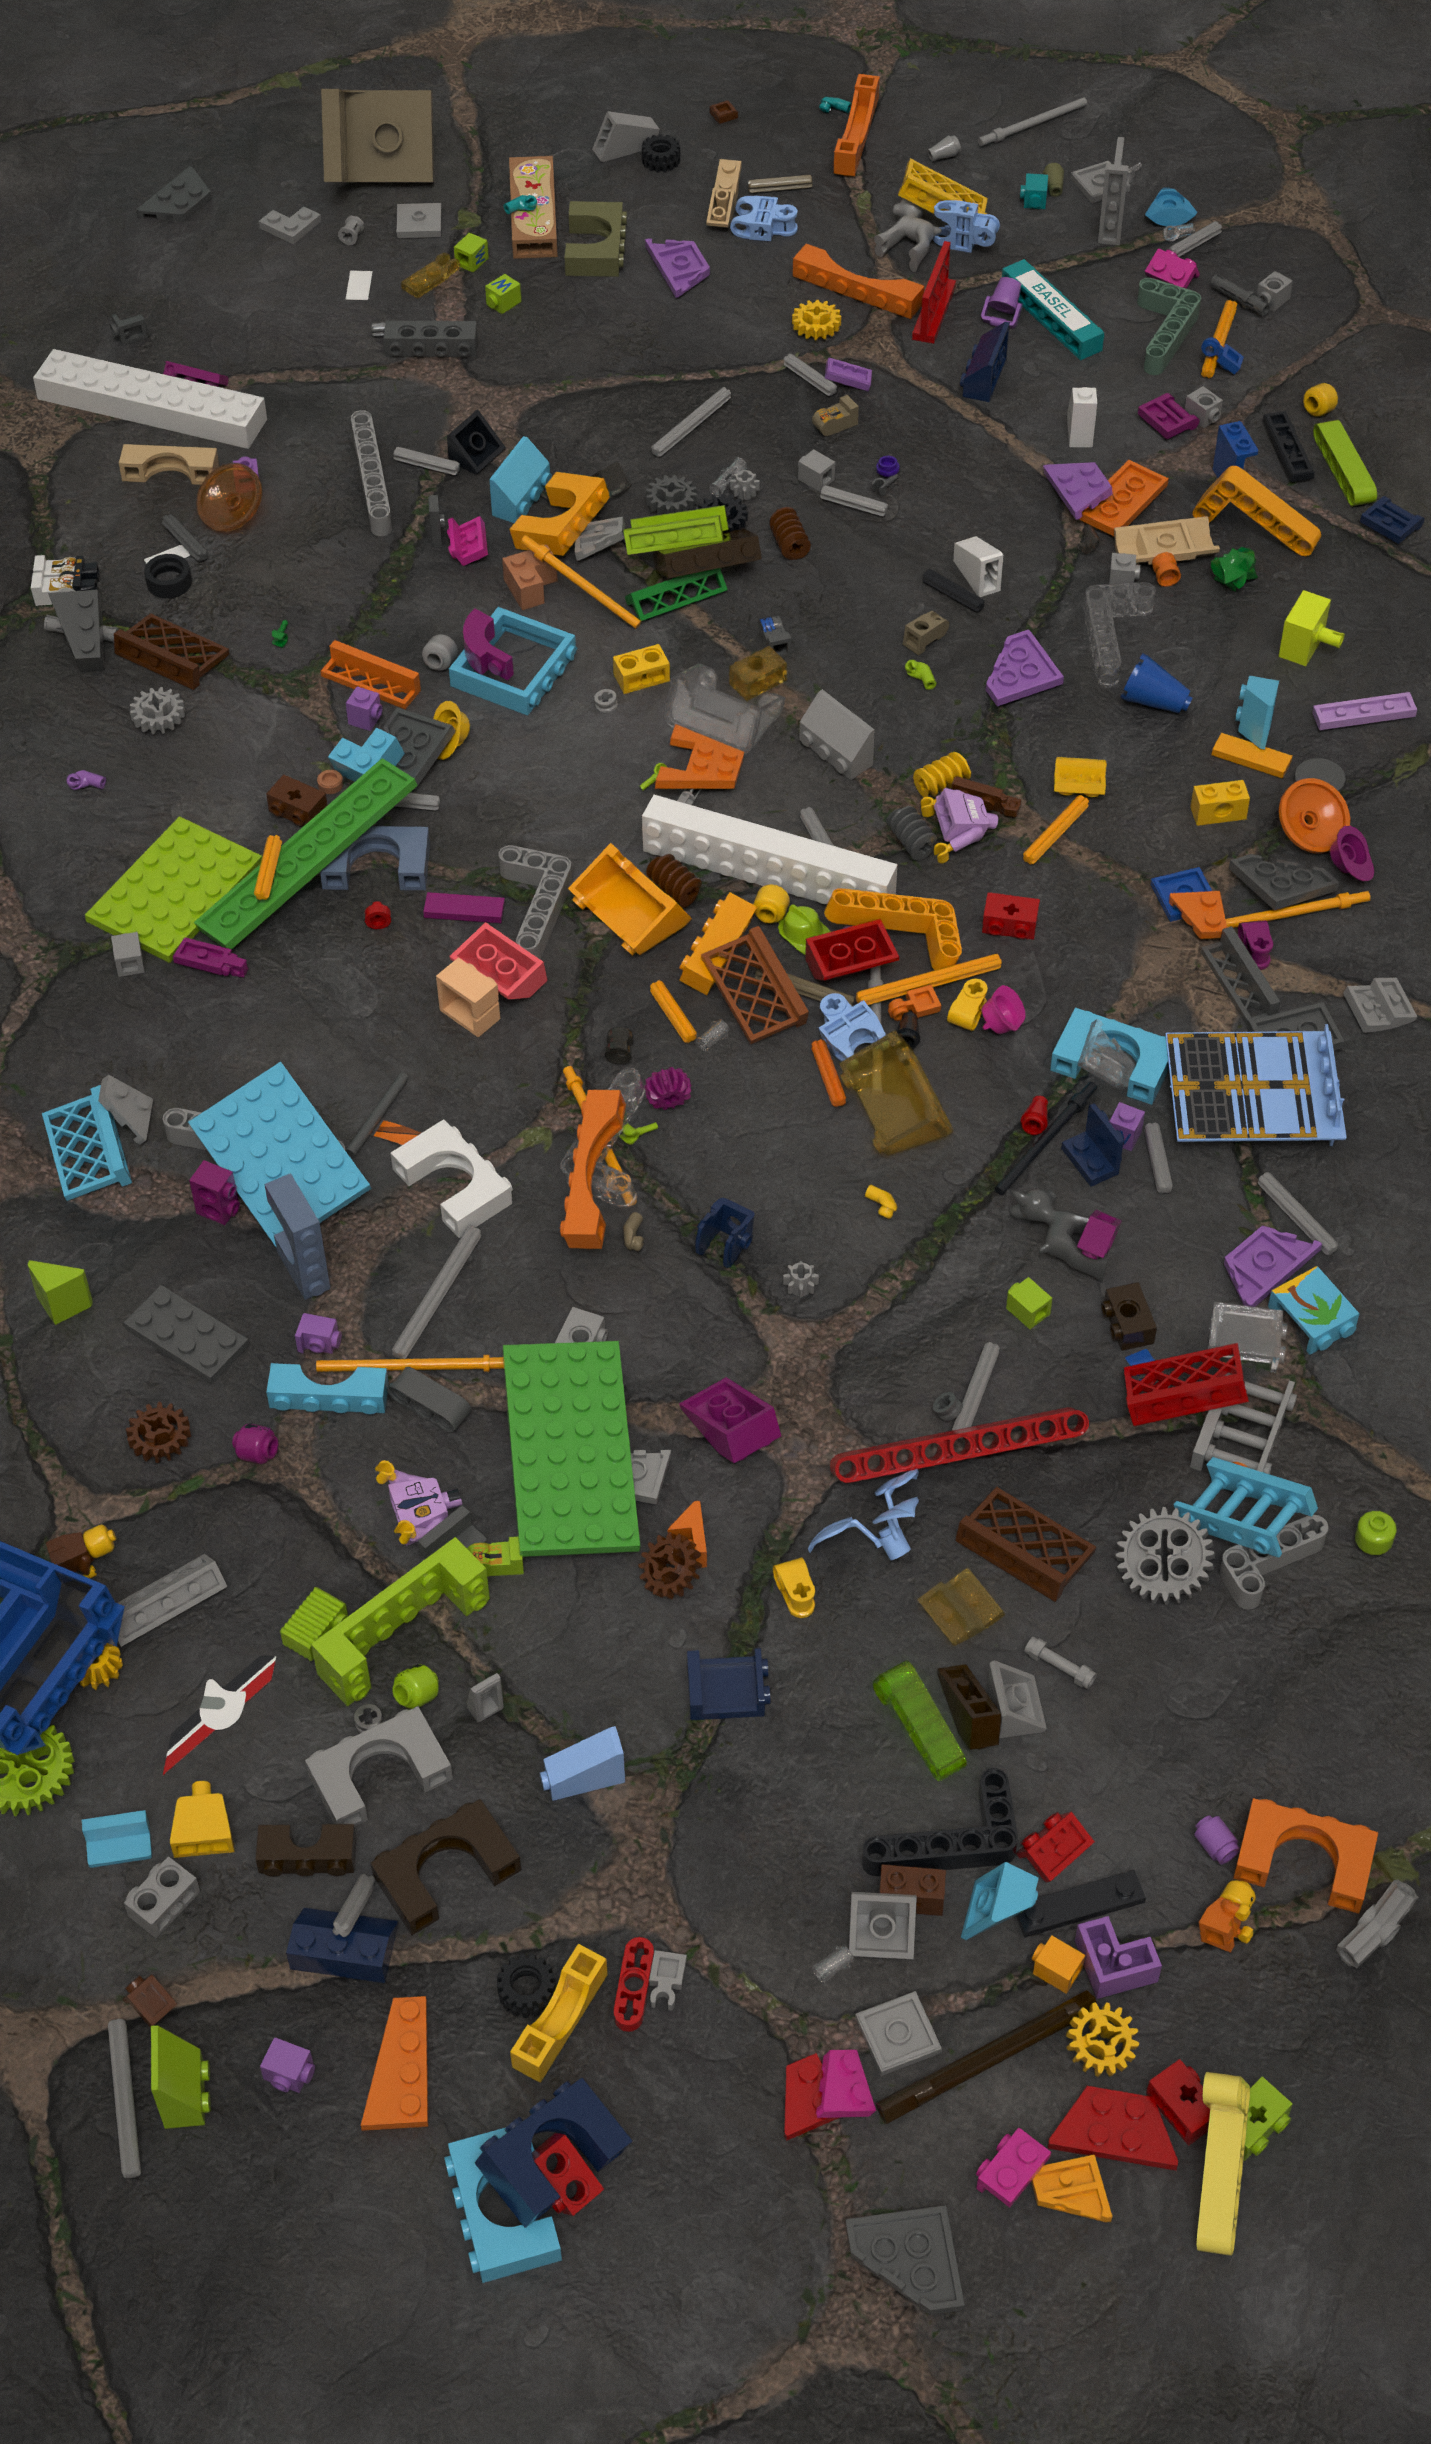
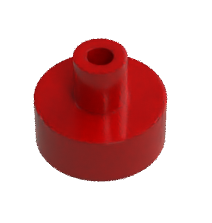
(377, 916)

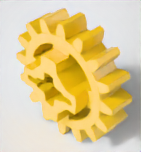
(816, 319)
(1100, 2025)

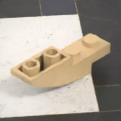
(724, 193)

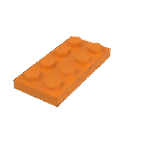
(1132, 492)

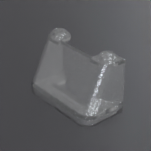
(703, 709)

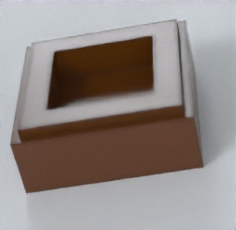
(723, 111)

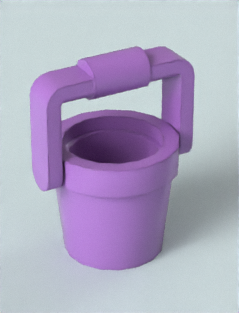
(1004, 300)

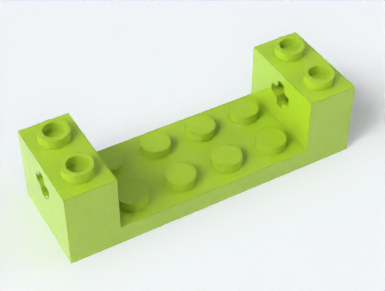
(342, 1649)

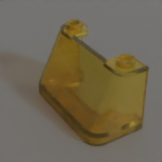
(896, 1095)

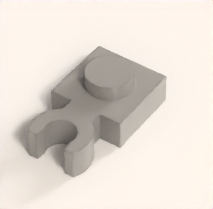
(666, 1974)

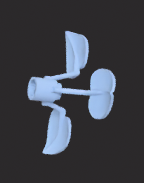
(892, 1535)

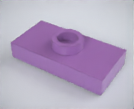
(848, 374)

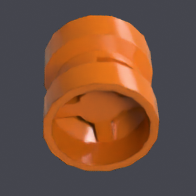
(1166, 569)

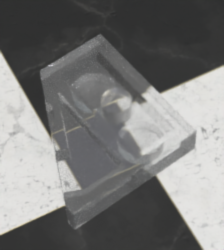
(1105, 1057)

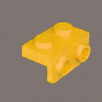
(1080, 776)

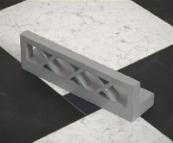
(169, 1597)

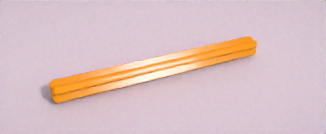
(933, 978)

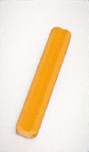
(267, 867)
(673, 1011)

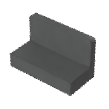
(455, 1525)

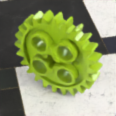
(27, 1768)

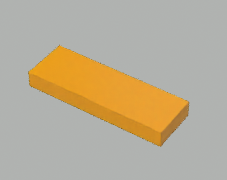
(1251, 756)

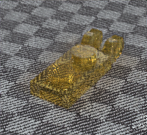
(430, 275)

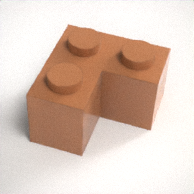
(527, 577)

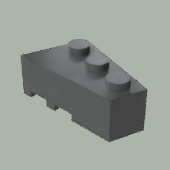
(83, 626)

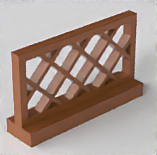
(776, 981)

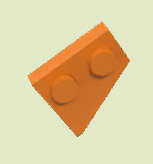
(1201, 911)

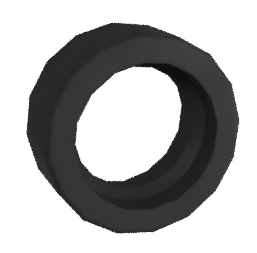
(168, 588)

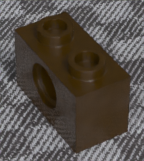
(1129, 1302)

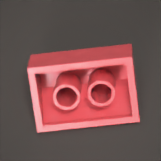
(506, 962)

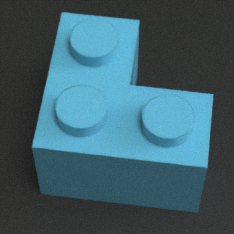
(355, 760)

